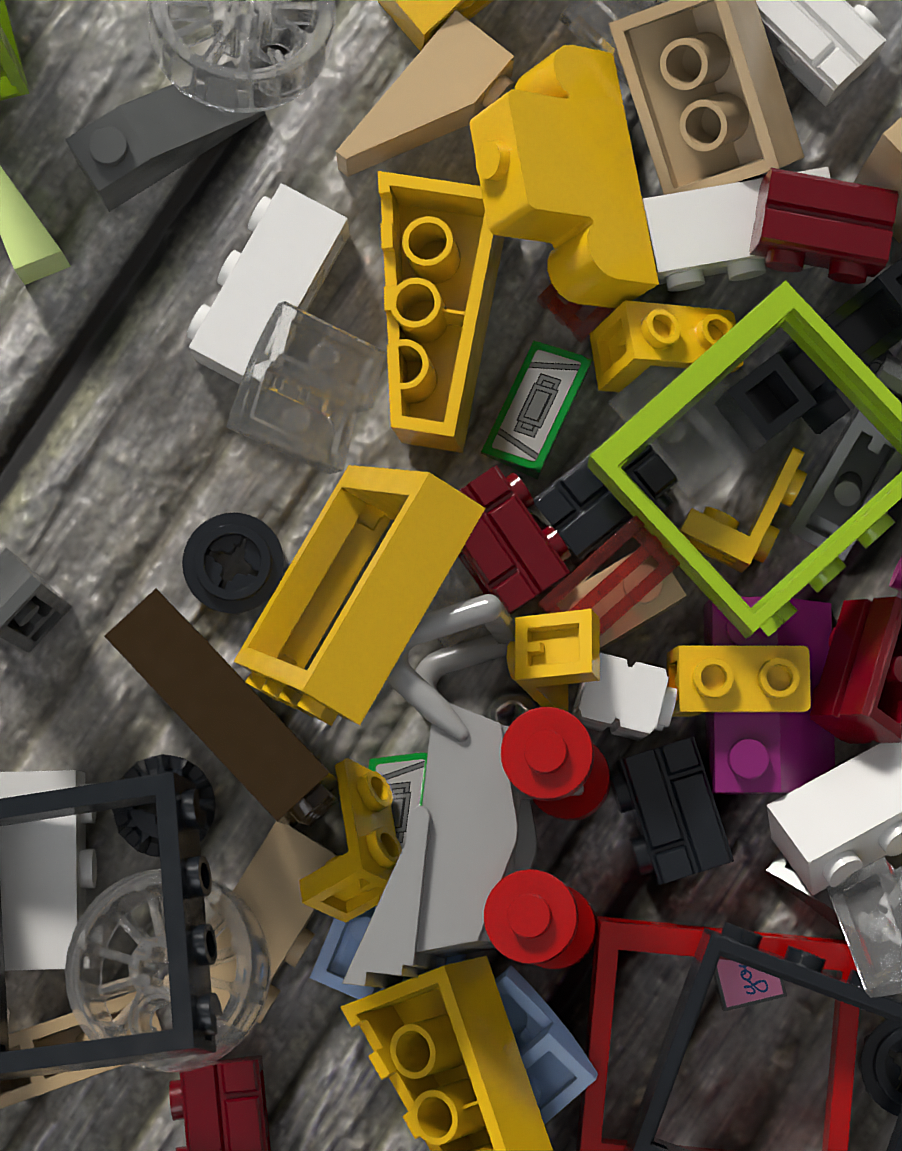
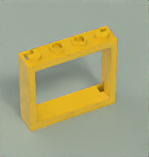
(385, 605)

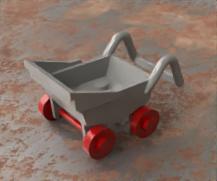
(474, 840)

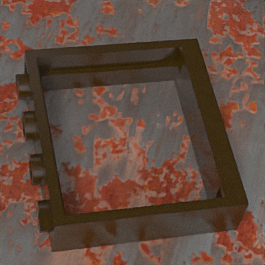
(224, 712)

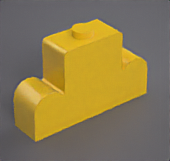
(565, 174)

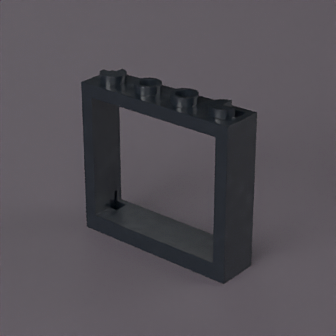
(188, 938)
(741, 947)

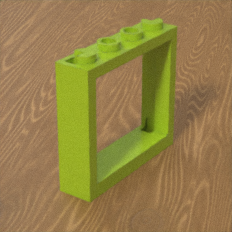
(788, 311)

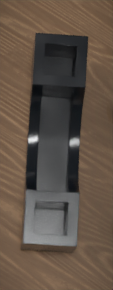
(793, 384)

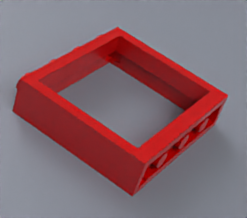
(683, 940)

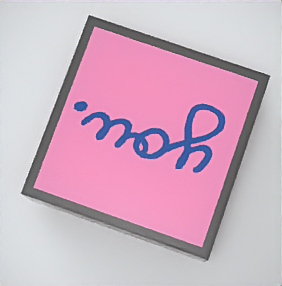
(745, 986)

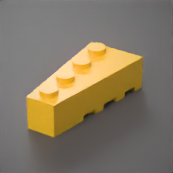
(436, 303)
(453, 1060)

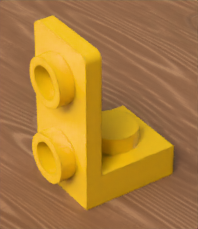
(653, 335)
(717, 533)
(553, 653)
(739, 679)
(357, 879)

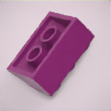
(769, 749)

